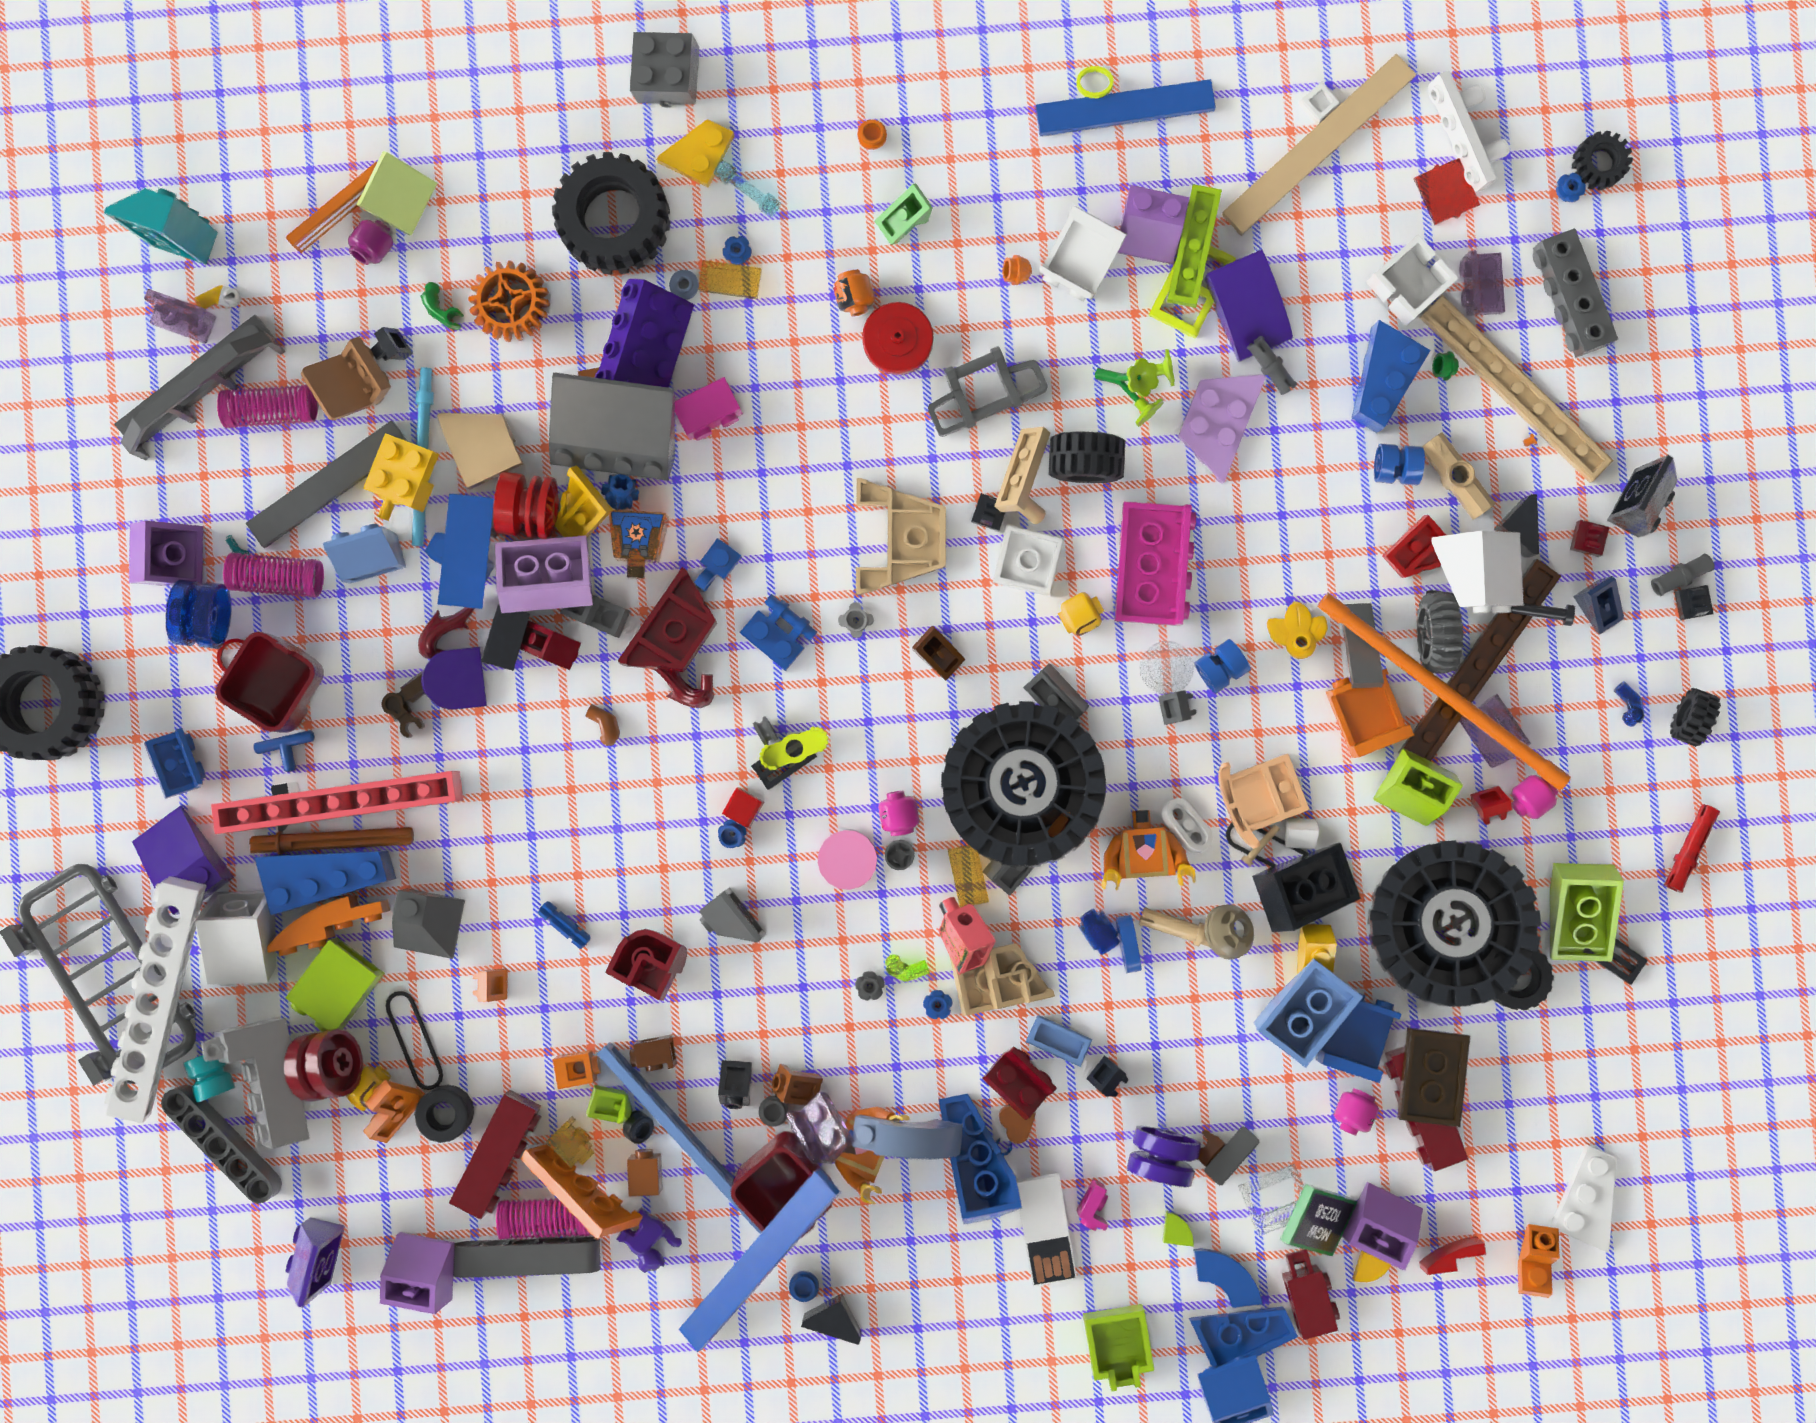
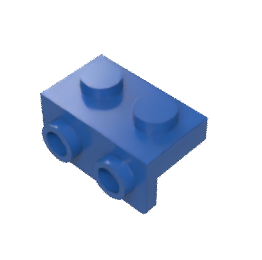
(175, 763)

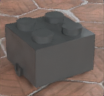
(664, 68)

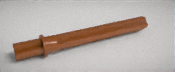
(330, 840)

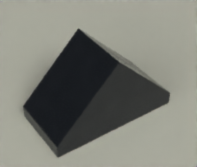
(1524, 520)
(834, 1320)

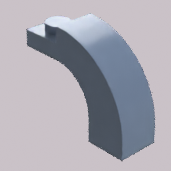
(908, 1140)

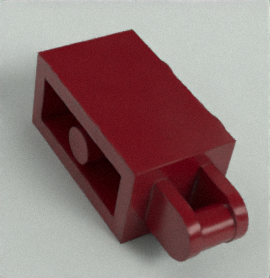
(1309, 1297)

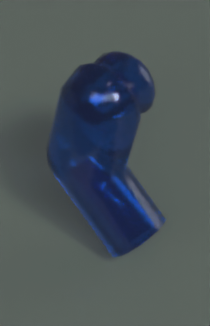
(1634, 704)

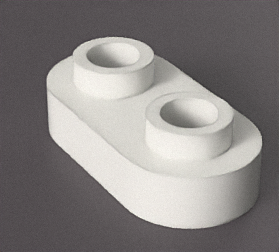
(1188, 824)

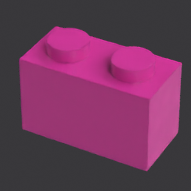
(707, 409)

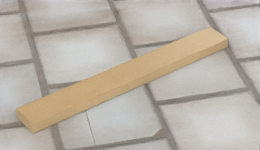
(1318, 144)
(1516, 389)

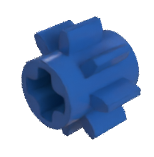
(620, 491)

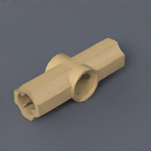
(1469, 492)

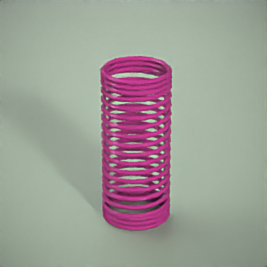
(271, 402)
(296, 577)
(505, 1226)

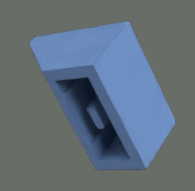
(365, 553)

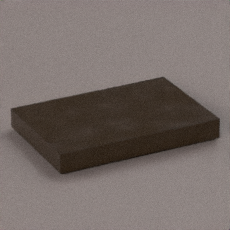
(1433, 1077)

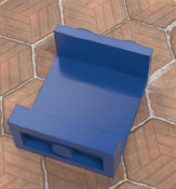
(1360, 1040)

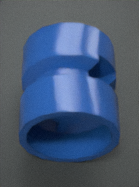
(1404, 464)
(1222, 666)

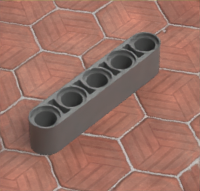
(236, 1148)
(526, 1257)

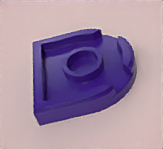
(455, 679)

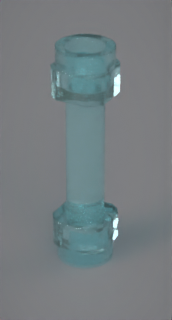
(727, 174)

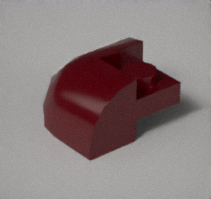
(648, 962)

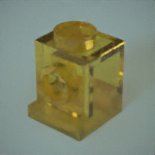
(571, 1143)

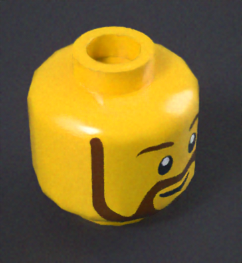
(1081, 614)
(370, 1079)

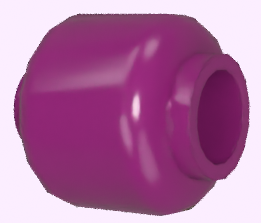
(370, 242)

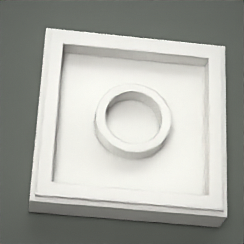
(1028, 560)

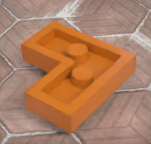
(393, 1106)

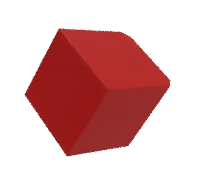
(743, 807)

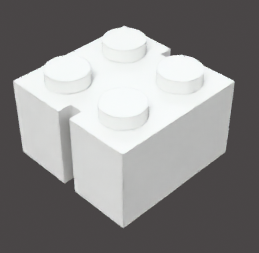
(1409, 282)

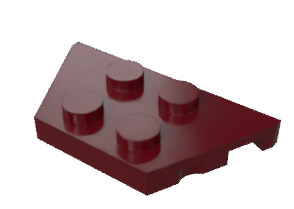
(672, 629)

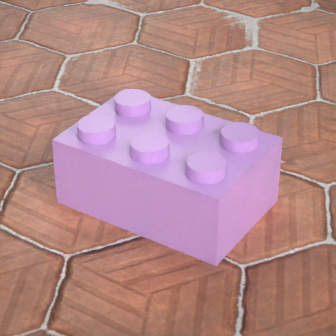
(543, 574)

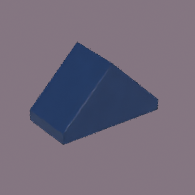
(1601, 604)

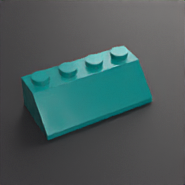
(165, 223)

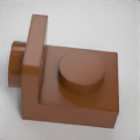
(795, 1086)

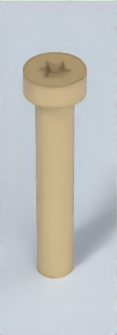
(1263, 842)

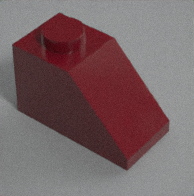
(550, 645)

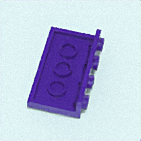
(645, 335)

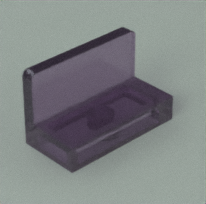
(1490, 749)

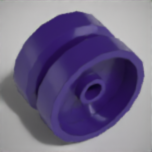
(1163, 1156)

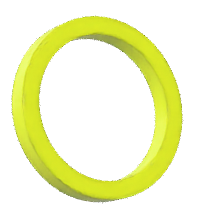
(1095, 94)

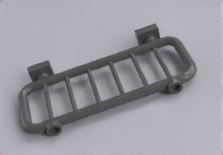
(20, 942)

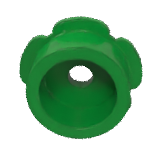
(1445, 365)

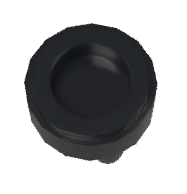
(638, 1127)

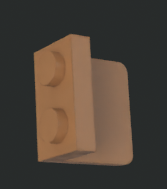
(347, 381)

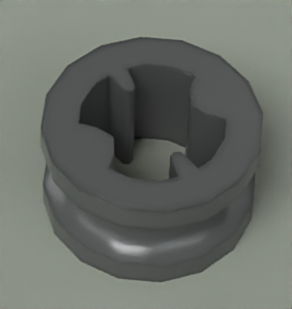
(765, 730)

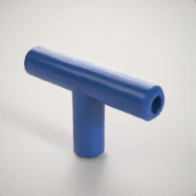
(285, 745)

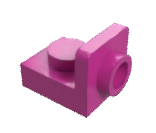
(1093, 1201)

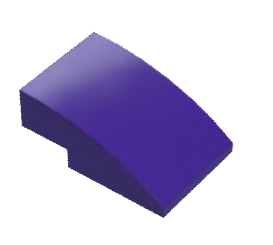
(1249, 303)

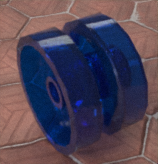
(198, 614)

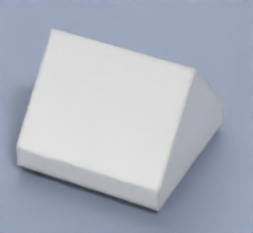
(1301, 833)

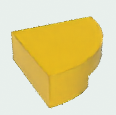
(1369, 1268)

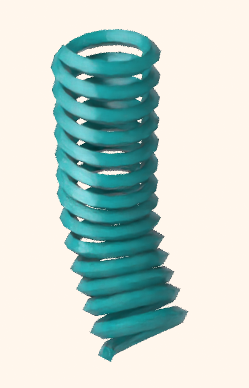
(233, 547)

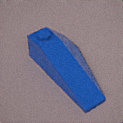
(980, 1172)

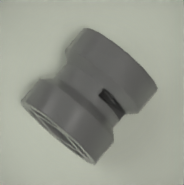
(896, 857)

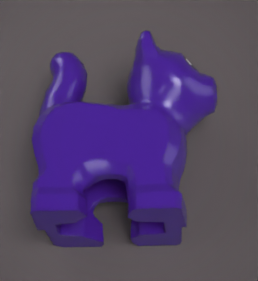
(643, 1239)

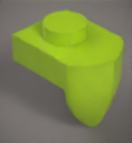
(609, 1104)

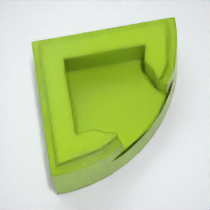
(1176, 1231)

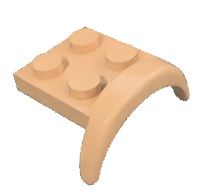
(1261, 795)

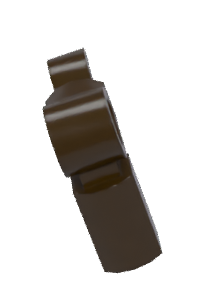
(397, 704)

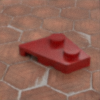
(1415, 549)

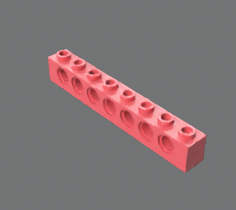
(337, 802)

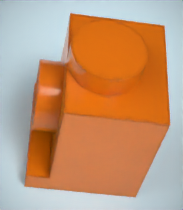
(568, 1076)

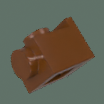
(653, 1053)

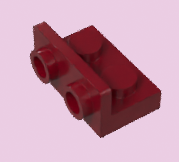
(1019, 1082)

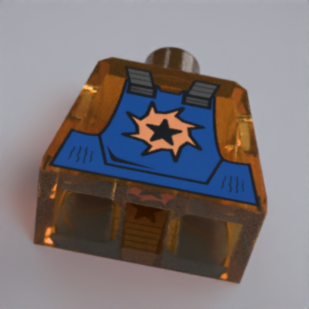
(637, 538)

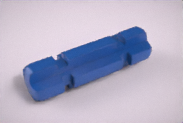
(564, 925)

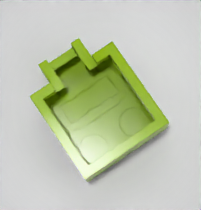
(1118, 1345)

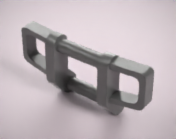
(1012, 399)

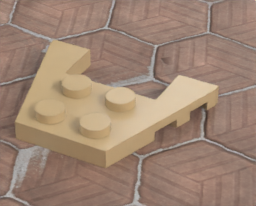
(914, 536)

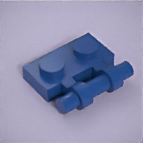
(772, 639)

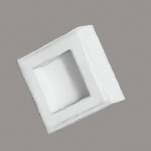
(1319, 102)

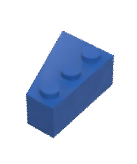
(1386, 375)

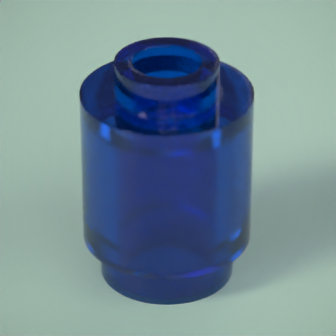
(1098, 931)

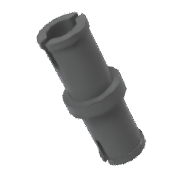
(1272, 365)
(1682, 574)

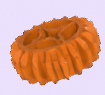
(497, 303)

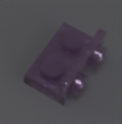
(1482, 283)
(180, 316)
(820, 1130)

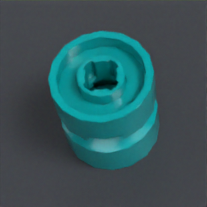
(209, 1077)

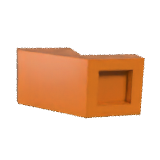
(1535, 1260)

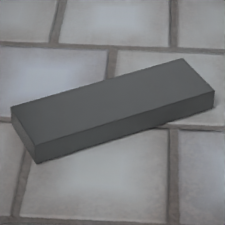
(1362, 658)

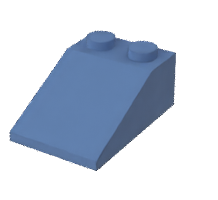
(1307, 1012)

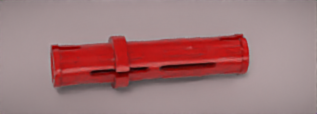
(1687, 858)

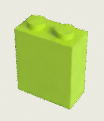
(334, 986)

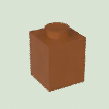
(644, 1173)

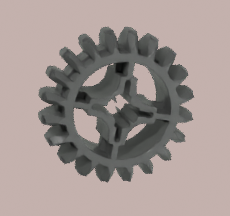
(1439, 632)

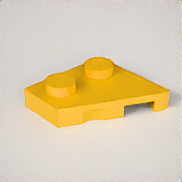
(698, 152)
(581, 506)

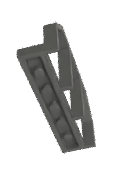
(194, 383)

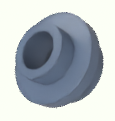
(688, 292)

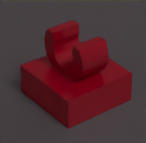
(1589, 538)

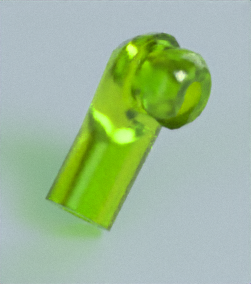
(903, 971)

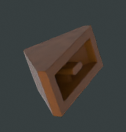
(938, 653)

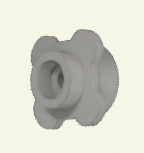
(855, 628)

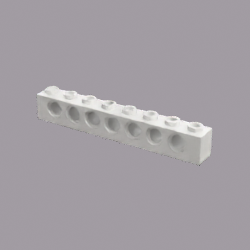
(121, 1100)

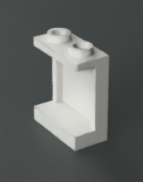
(1082, 254)

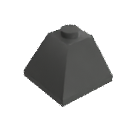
(730, 918)
(426, 922)

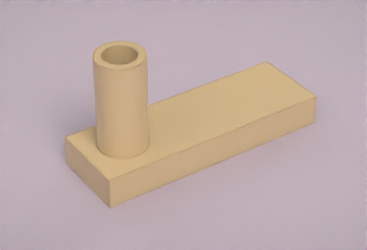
(1022, 473)

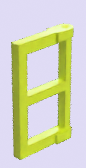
(1182, 326)

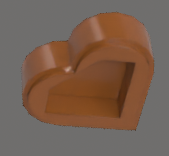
(1016, 1127)

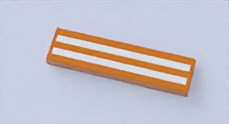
(330, 213)

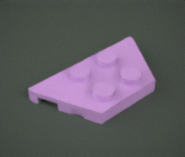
(1219, 420)

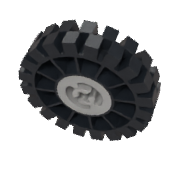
(1003, 743)
(1428, 883)

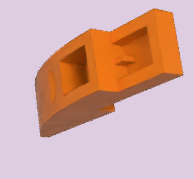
(318, 923)

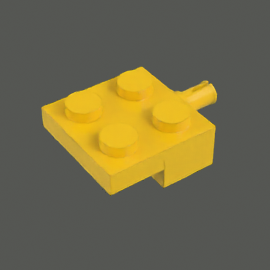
(401, 475)

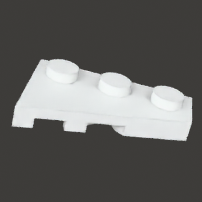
(1588, 1199)

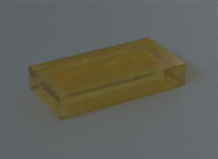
(730, 279)
(968, 876)

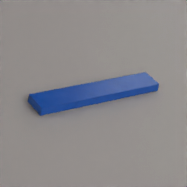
(1125, 107)

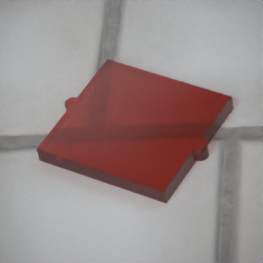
(1446, 191)

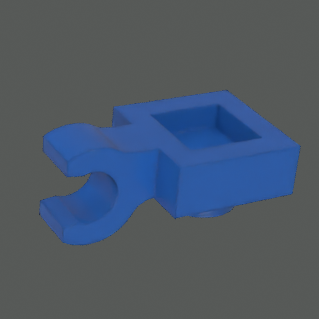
(718, 562)

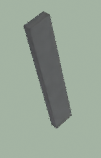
(319, 489)

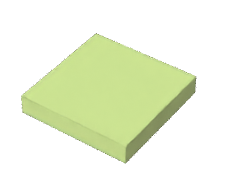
(396, 193)

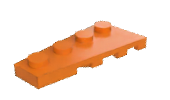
(580, 1194)

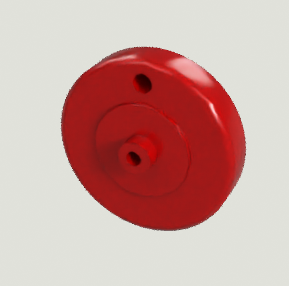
(897, 338)

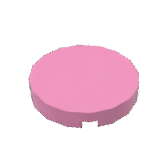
(847, 859)

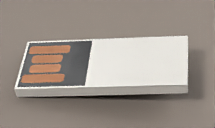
(1046, 1230)

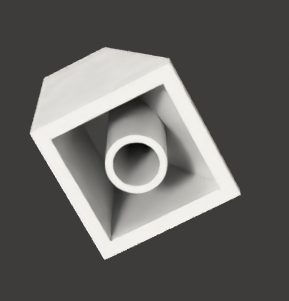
(1483, 569)
(235, 938)

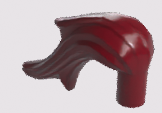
(438, 627)
(685, 693)

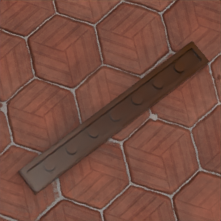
(1480, 663)

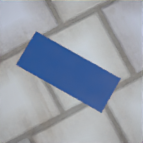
(465, 551)

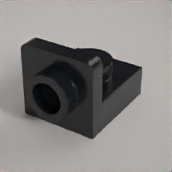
(735, 1084)

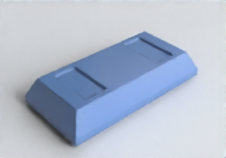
(1059, 1040)

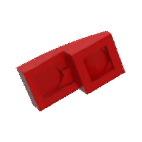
(1444, 1258)

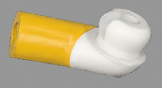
(218, 295)

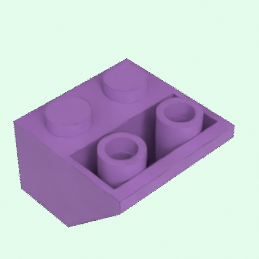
(1384, 1226)
(418, 1274)

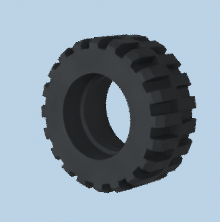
(584, 186)
(78, 703)

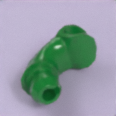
(431, 302)

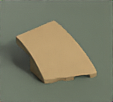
(480, 445)
(1000, 982)

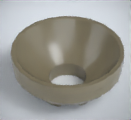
(1221, 932)

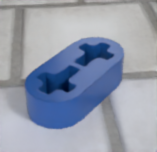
(1128, 944)

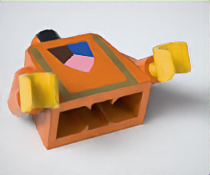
(1145, 853)
(862, 1165)

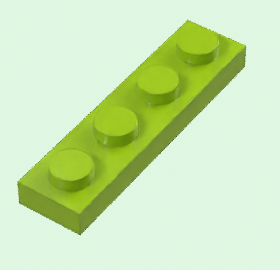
(1194, 245)

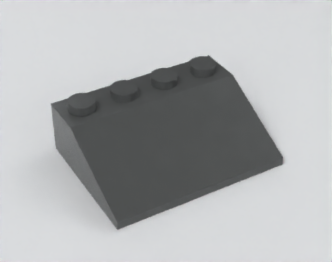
(612, 426)

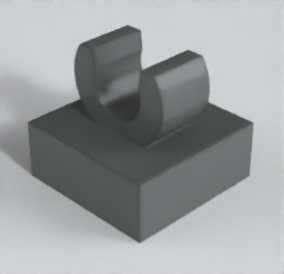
(1176, 707)

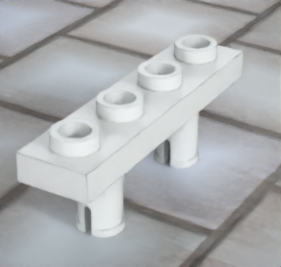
(1462, 133)

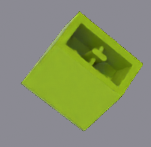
(1418, 788)

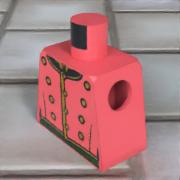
(965, 935)

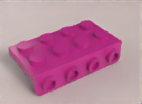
(1154, 563)

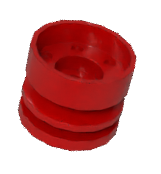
(520, 505)

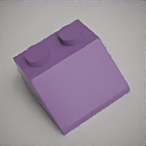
(1152, 224)
(165, 553)

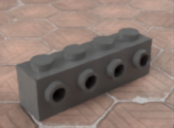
(1574, 293)

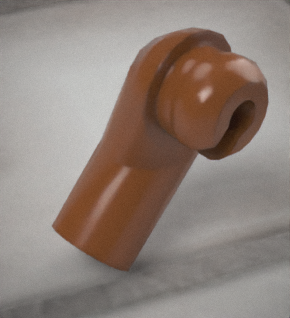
(607, 723)

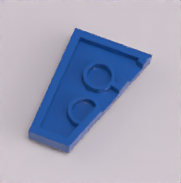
(1242, 1333)

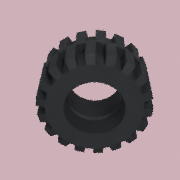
(1087, 457)

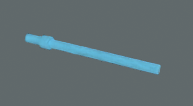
(424, 399)

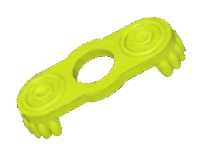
(775, 755)

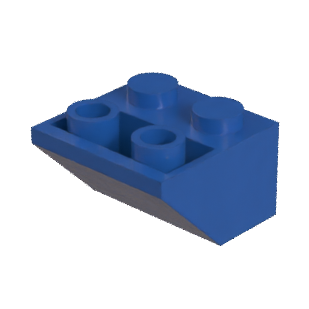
(1236, 1392)

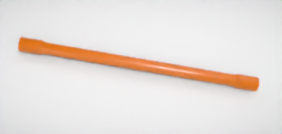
(1543, 767)

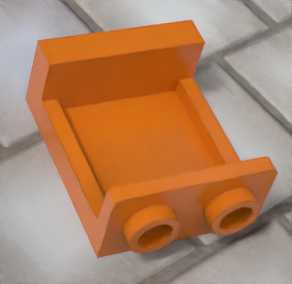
(1367, 716)

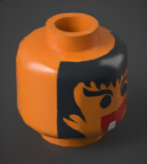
(853, 292)

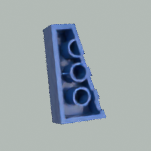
(312, 878)

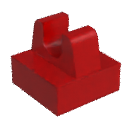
(1491, 803)

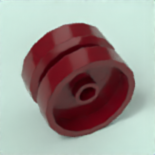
(323, 1065)

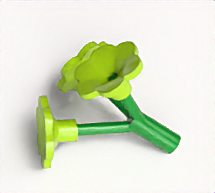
(1142, 379)

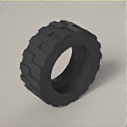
(1537, 989)

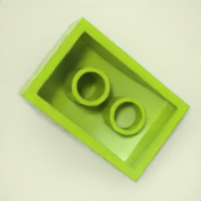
(1584, 911)

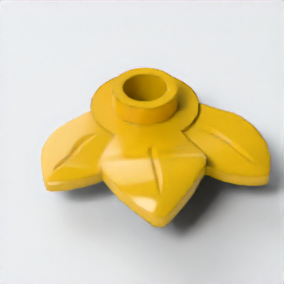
(1295, 626)

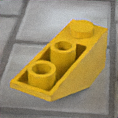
(1316, 942)

